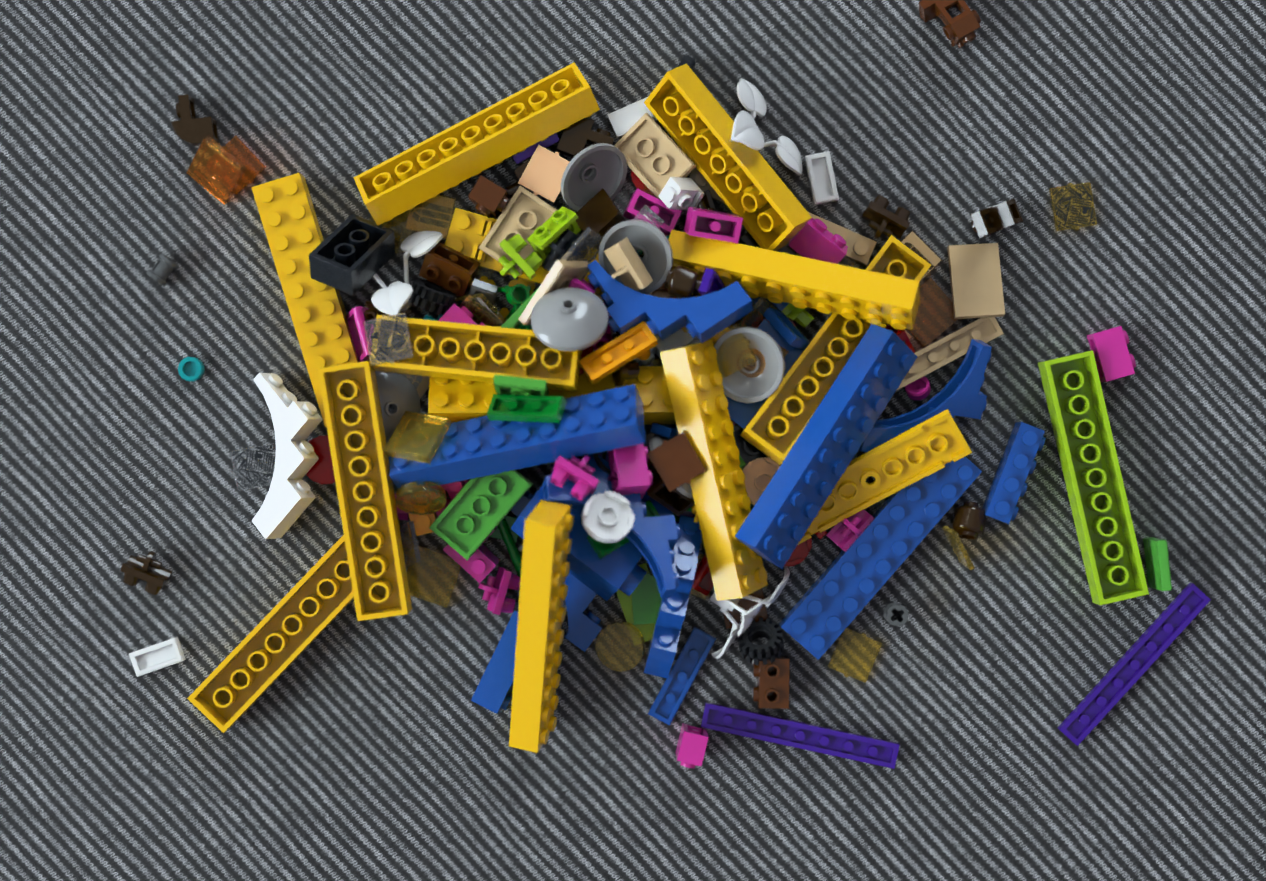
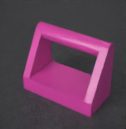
(356, 325)

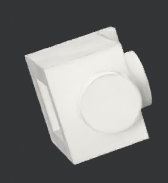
(681, 193)

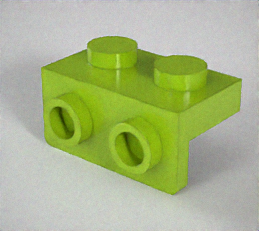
(552, 230)

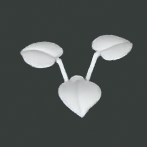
(748, 133)
(397, 295)
(747, 616)

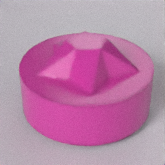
(918, 389)

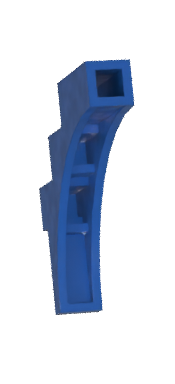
(700, 315)
(959, 396)
(649, 534)
(673, 609)

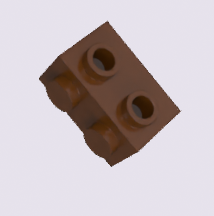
(489, 197)
(449, 269)
(772, 683)

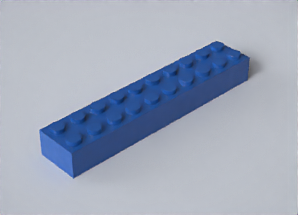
(826, 445)
(490, 447)
(875, 556)

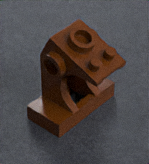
(957, 29)

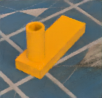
(619, 352)

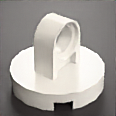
(607, 517)

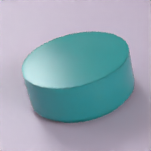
(191, 369)

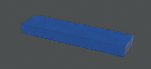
(682, 675)

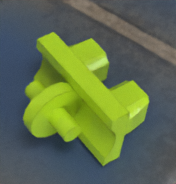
(512, 248)

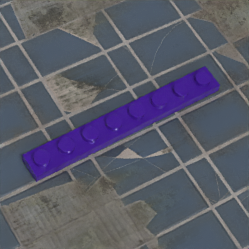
(1134, 664)
(800, 735)

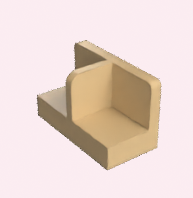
(628, 265)

